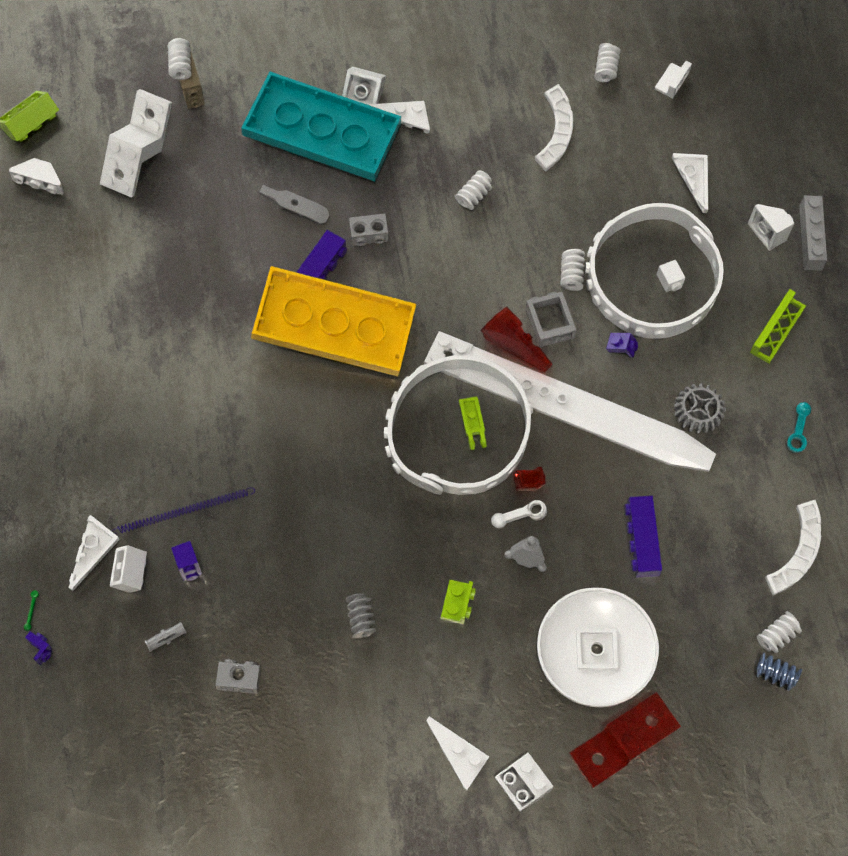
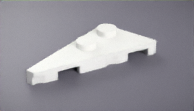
(412, 113)
(695, 174)
(95, 545)
(463, 756)

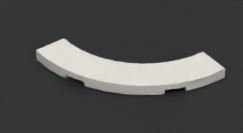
(563, 128)
(806, 551)

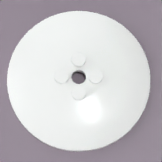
(602, 619)

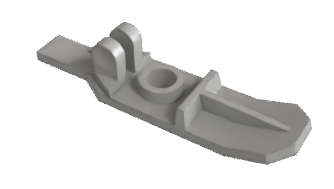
(304, 208)

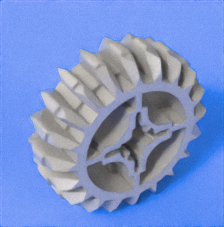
(695, 397)

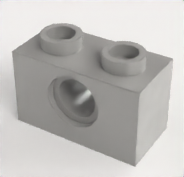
(247, 684)

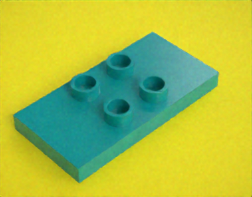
(321, 126)

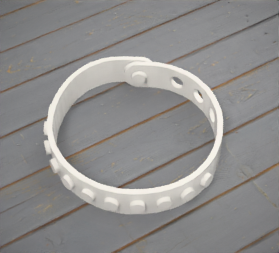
(699, 235)
(431, 481)

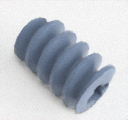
(778, 671)

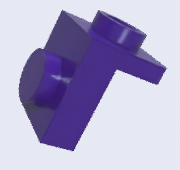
(622, 344)
(40, 643)

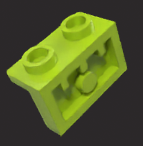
(457, 601)

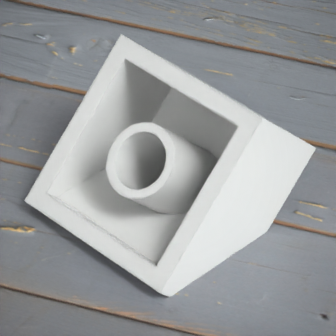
(363, 85)
(771, 225)

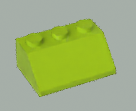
(28, 115)

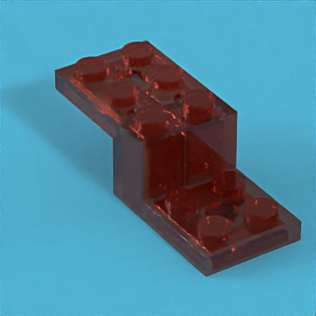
(624, 740)

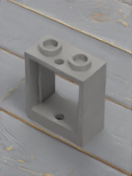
(555, 335)

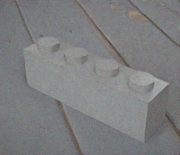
(813, 233)

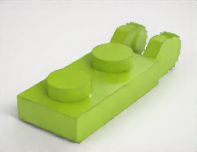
(472, 420)

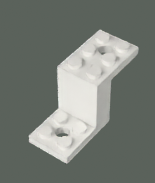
(135, 143)

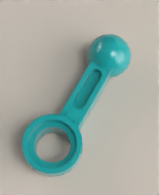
(803, 410)

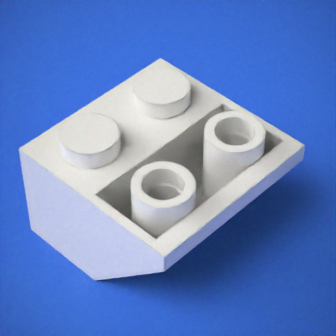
(524, 782)

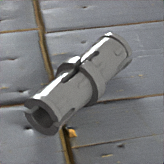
(165, 636)

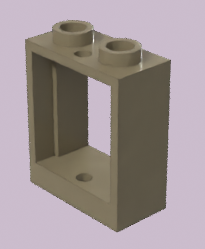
(192, 88)

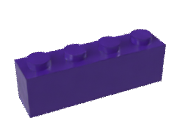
(324, 256)
(644, 536)

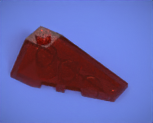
(506, 332)

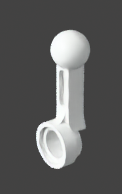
(499, 520)

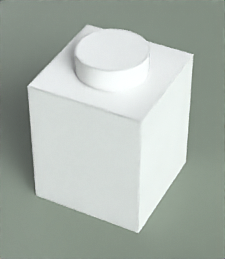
(671, 276)

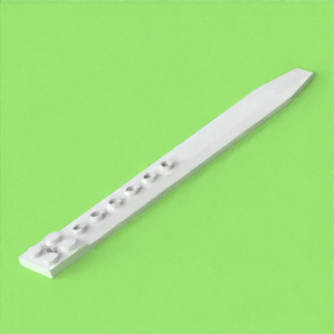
(581, 408)

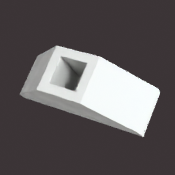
(37, 175)

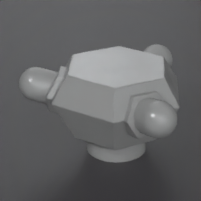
(528, 553)

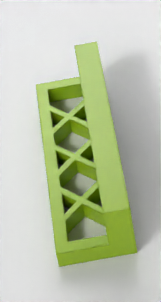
(773, 322)

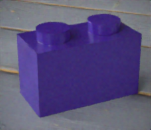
(186, 561)

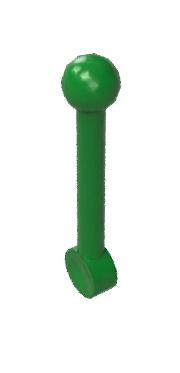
(34, 594)

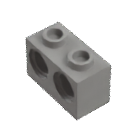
(367, 225)

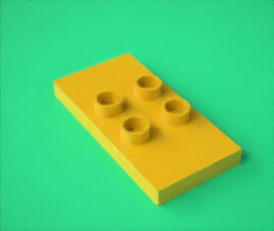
(333, 321)

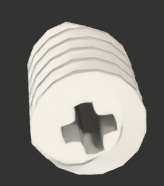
(179, 59)
(607, 62)
(474, 189)
(572, 269)
(779, 632)

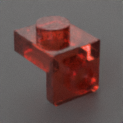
(529, 479)

